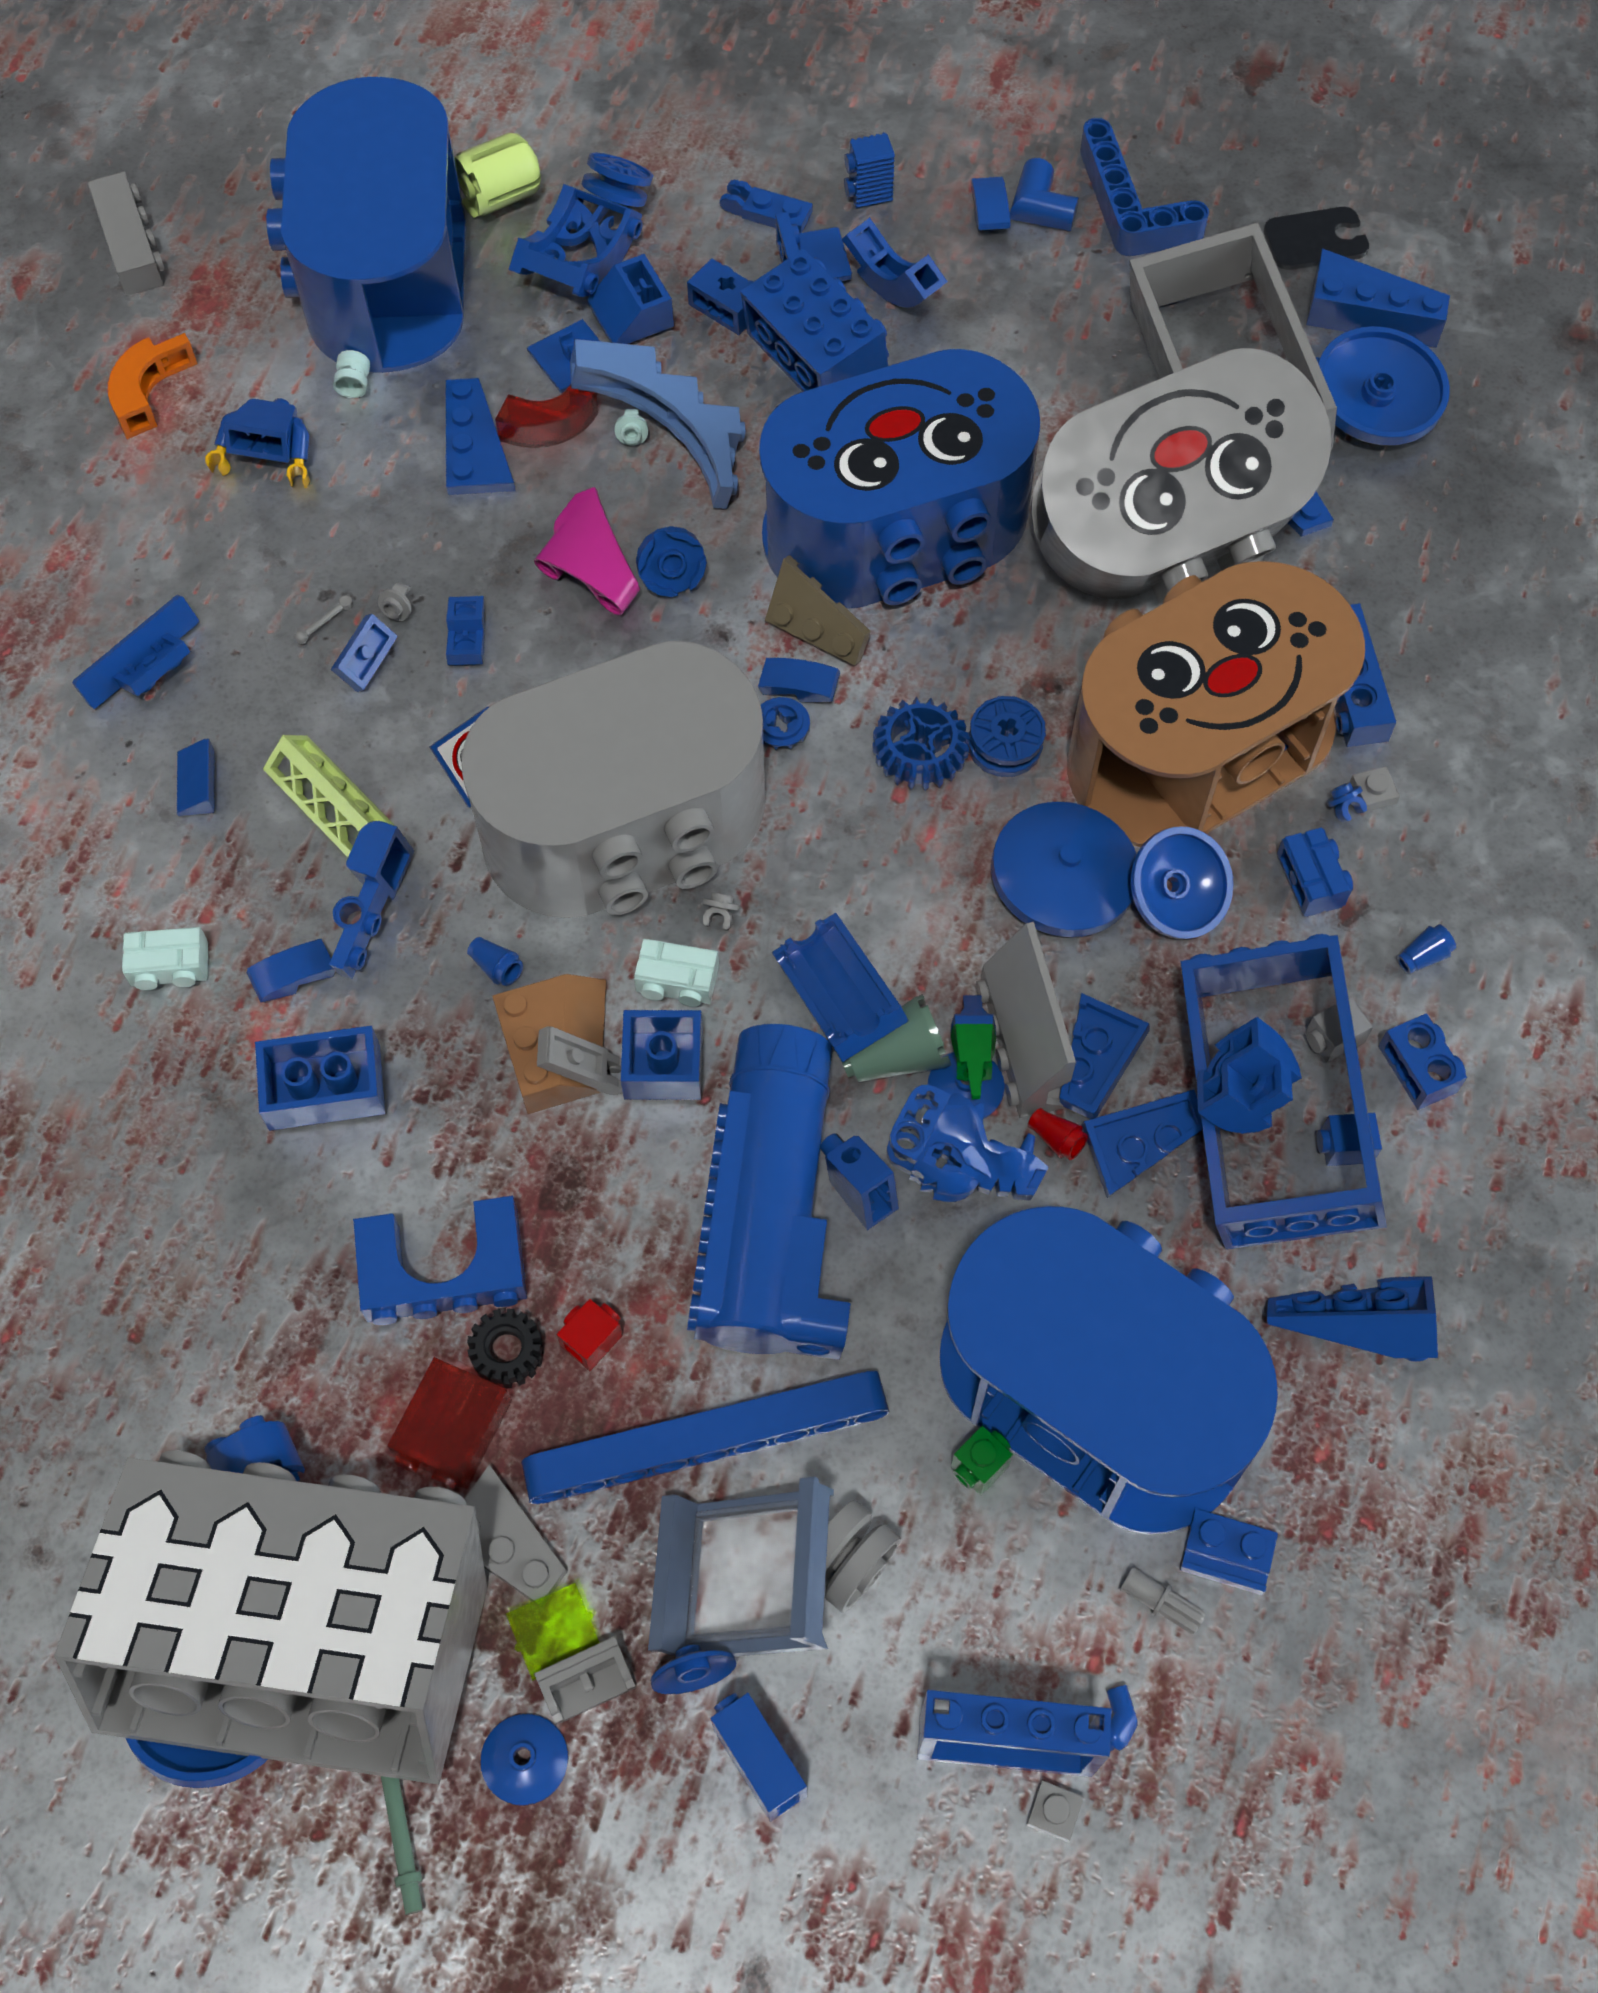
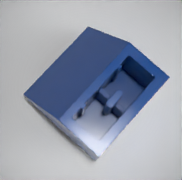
(632, 302)

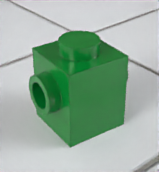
(981, 1460)

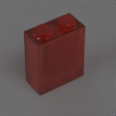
(449, 1424)

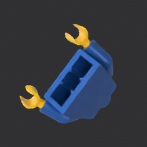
(263, 432)

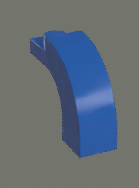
(887, 273)

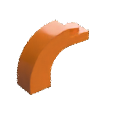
(138, 373)

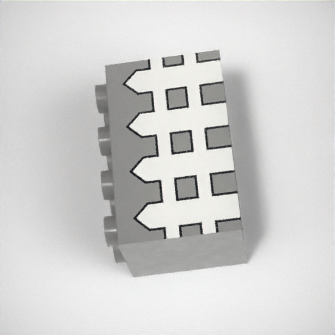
(277, 1617)

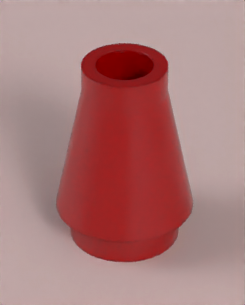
(1061, 1135)

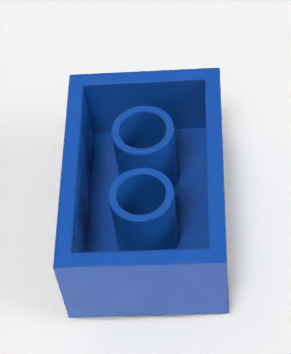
(319, 1078)

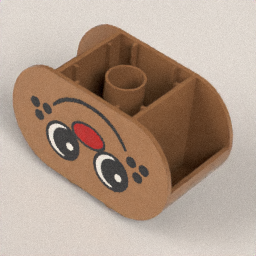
(1198, 696)

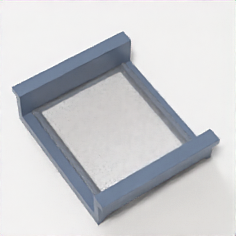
(742, 1573)

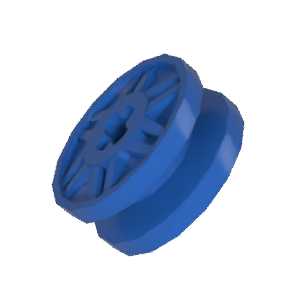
(617, 179)
(1006, 736)

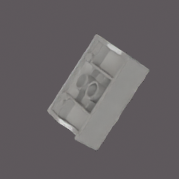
(1027, 1023)

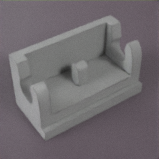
(585, 1680)

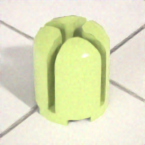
(497, 174)

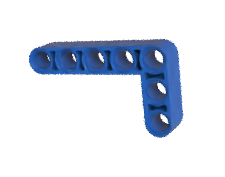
(1131, 227)

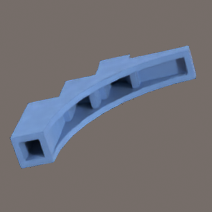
(673, 400)

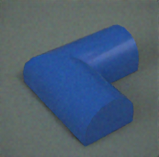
(1035, 202)

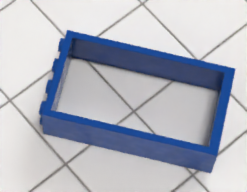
(1301, 1216)

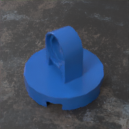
(670, 561)

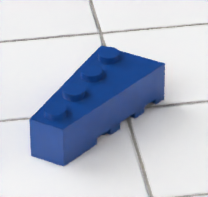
(1358, 296)

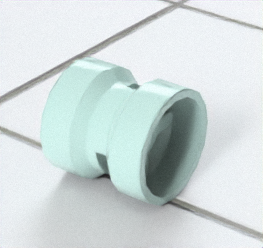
(351, 374)

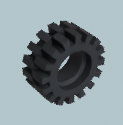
(499, 1325)

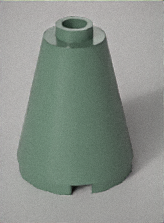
(904, 1051)

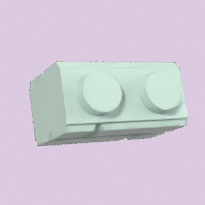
(165, 957)
(676, 972)

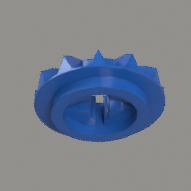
(790, 712)

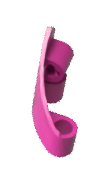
(589, 551)

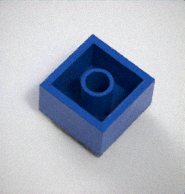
(662, 1055)

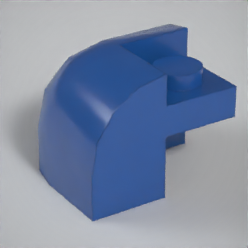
(1247, 1079)

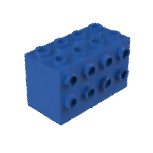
(812, 324)

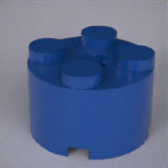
(255, 1443)

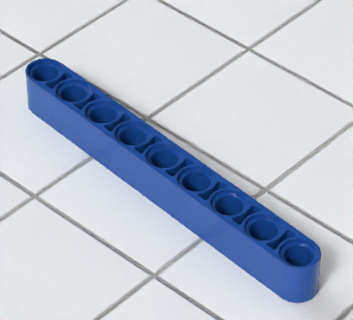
(704, 1437)

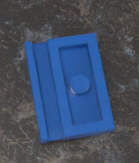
(1229, 1551)

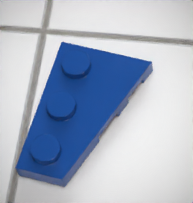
(1103, 1049)
(1140, 1136)

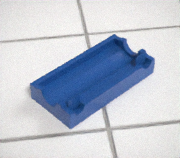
(840, 987)

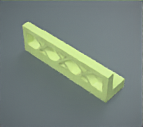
(326, 780)

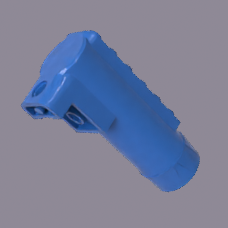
(761, 1234)

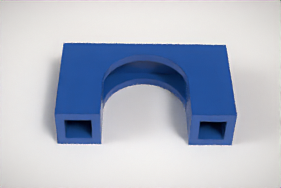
(492, 1277)

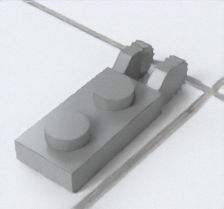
(578, 1060)

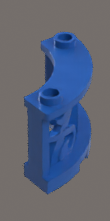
(539, 250)

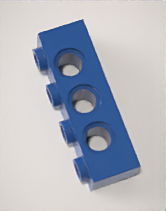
(1376, 718)

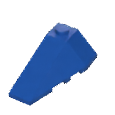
(1385, 1320)

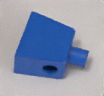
(860, 1178)

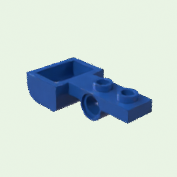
(379, 863)

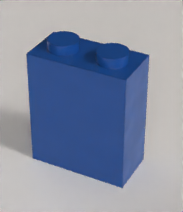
(758, 1755)

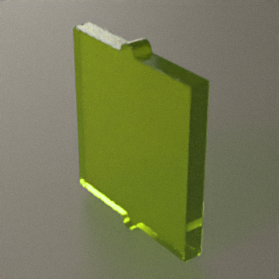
(552, 1628)

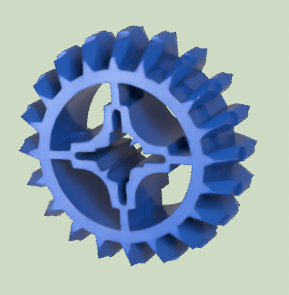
(912, 759)

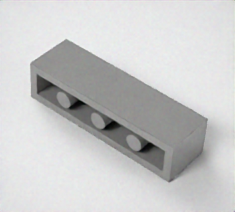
(125, 233)

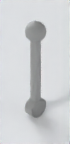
(345, 603)

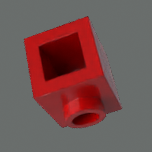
(590, 1332)

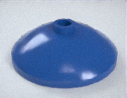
(1198, 877)

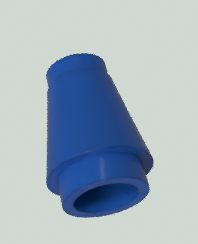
(1427, 949)
(496, 961)

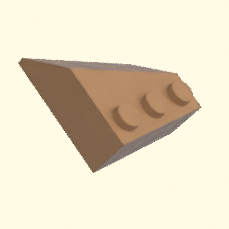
(565, 1003)

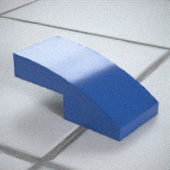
(990, 203)
(465, 630)
(804, 678)
(284, 971)

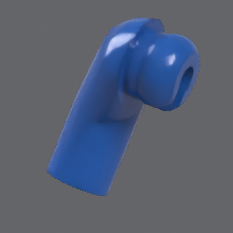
(1124, 1717)

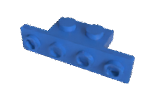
(140, 656)

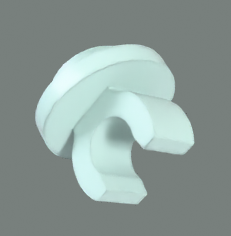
(631, 428)

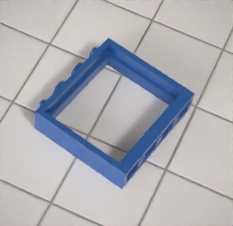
(1014, 1734)

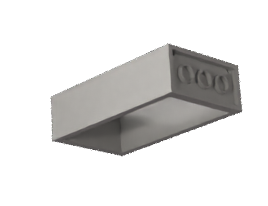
(1210, 266)

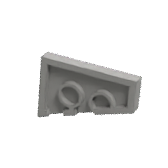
(510, 1541)

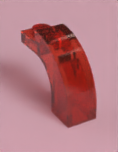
(548, 421)

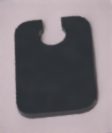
(1299, 238)

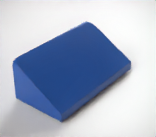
(196, 779)

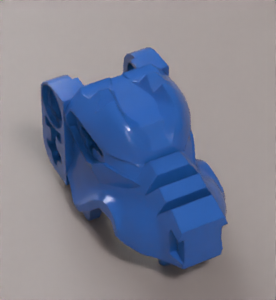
(956, 1132)

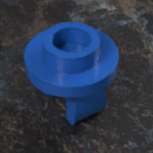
(1344, 796)

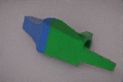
(973, 1043)

